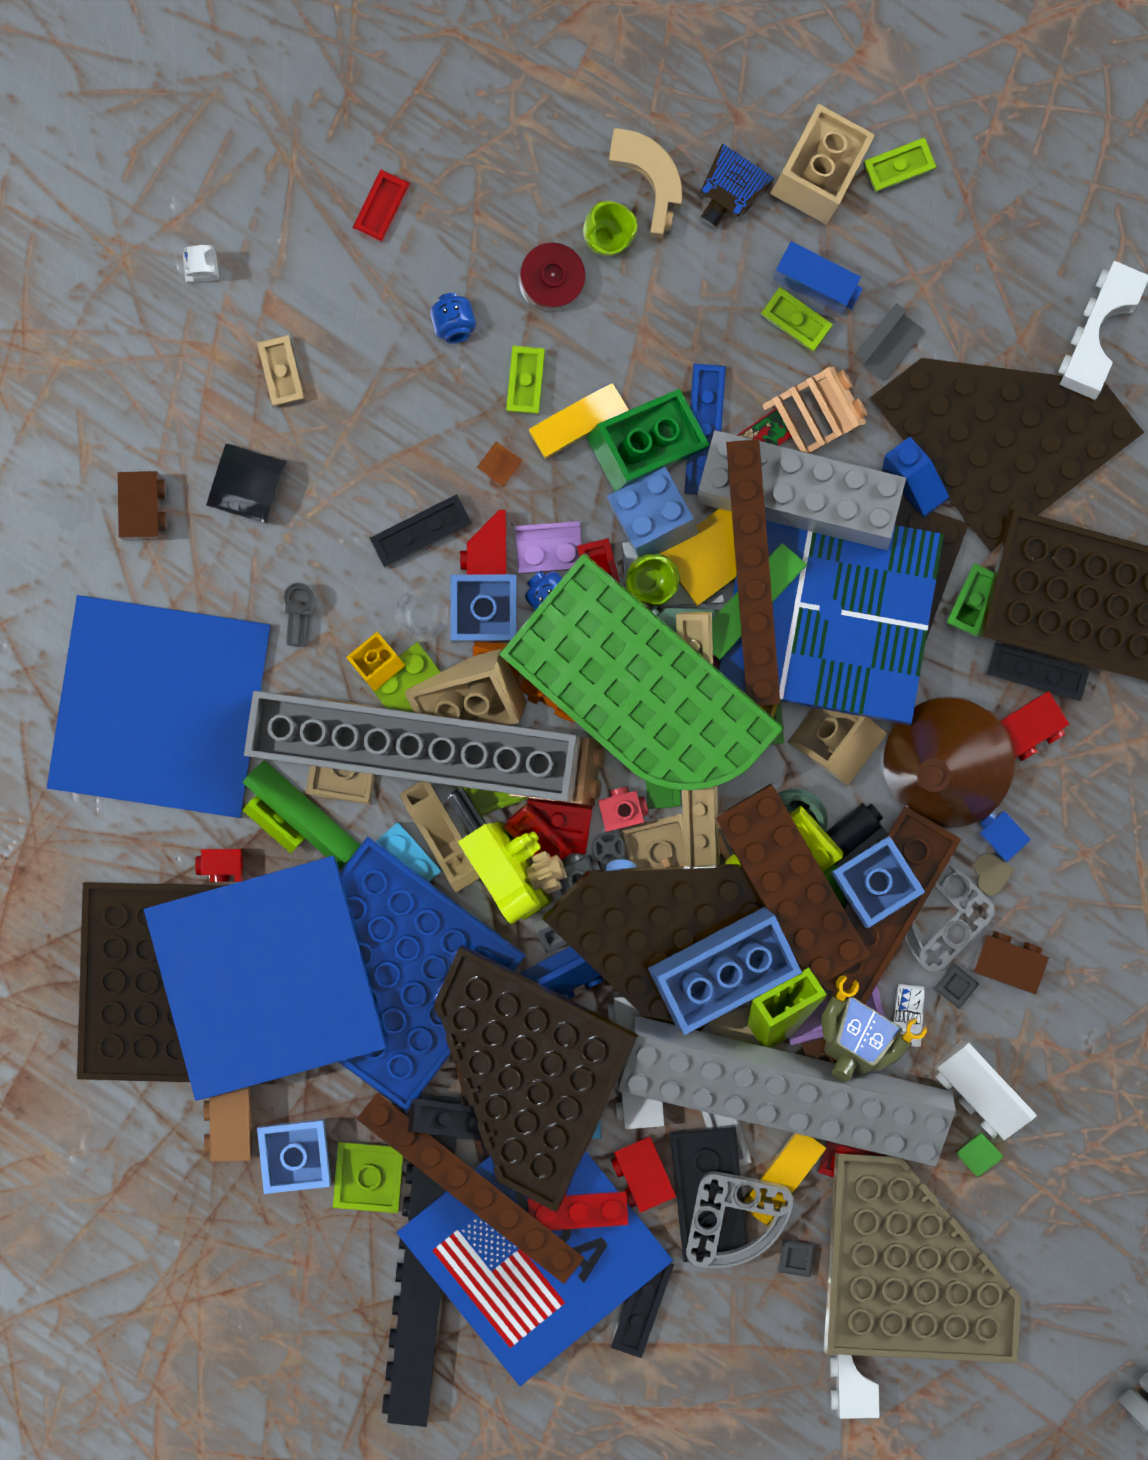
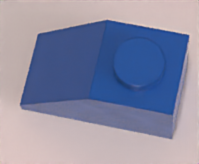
(922, 484)

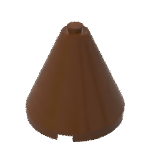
(950, 761)

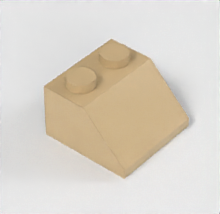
(837, 741)

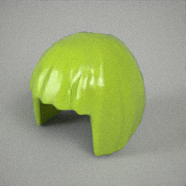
(609, 228)
(652, 579)

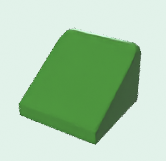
(979, 1154)

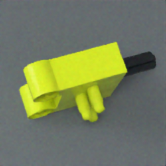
(500, 860)

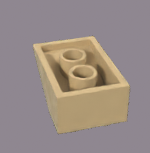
(822, 164)
(472, 691)

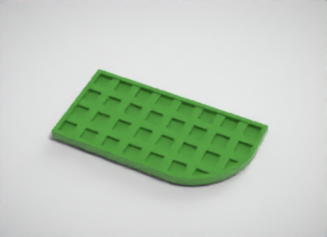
(638, 684)

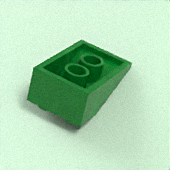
(647, 439)

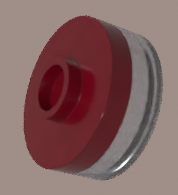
(551, 277)

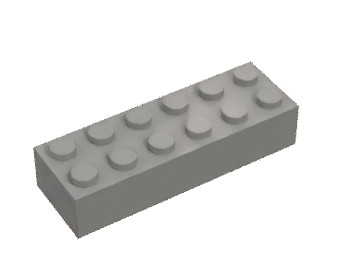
(812, 492)

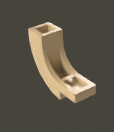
(648, 158)
(439, 833)

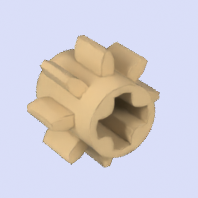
(546, 872)

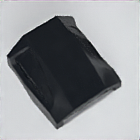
(246, 483)

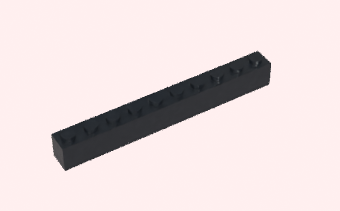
(415, 1307)

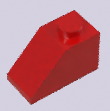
(487, 548)

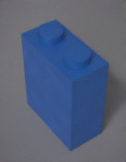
(818, 278)

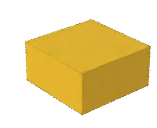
(375, 661)

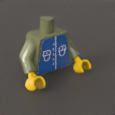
(860, 1036)

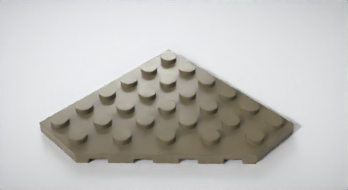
(909, 1274)

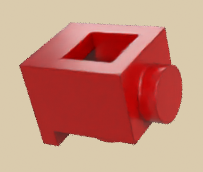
(220, 864)

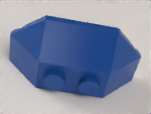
(563, 973)

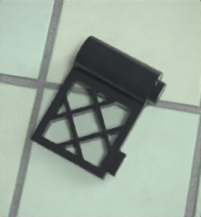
(857, 831)

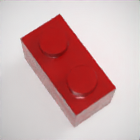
(1034, 723)
(644, 1174)

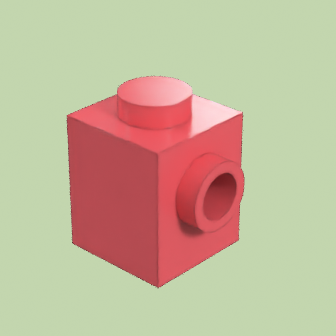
(622, 809)

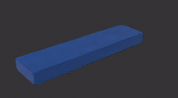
(707, 408)

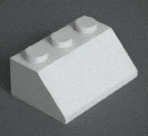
(983, 1091)

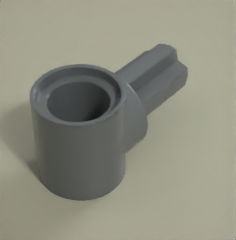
(297, 615)

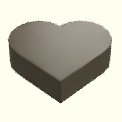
(992, 873)

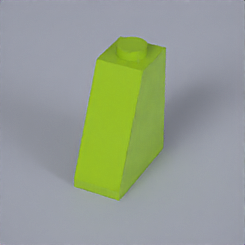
(784, 1008)

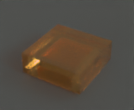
(499, 464)

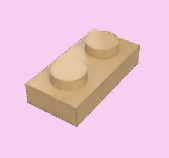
(280, 371)

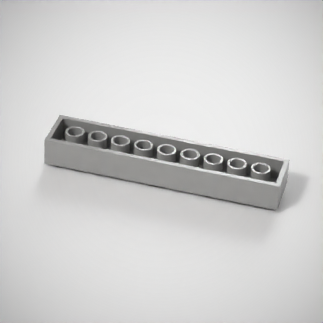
(413, 746)
(787, 1092)

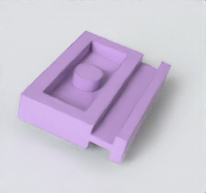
(547, 546)

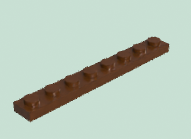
(753, 571)
(471, 1189)

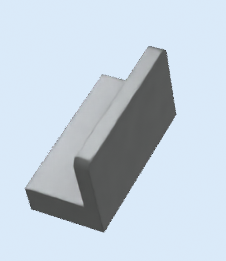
(889, 343)

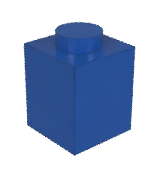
(1002, 835)

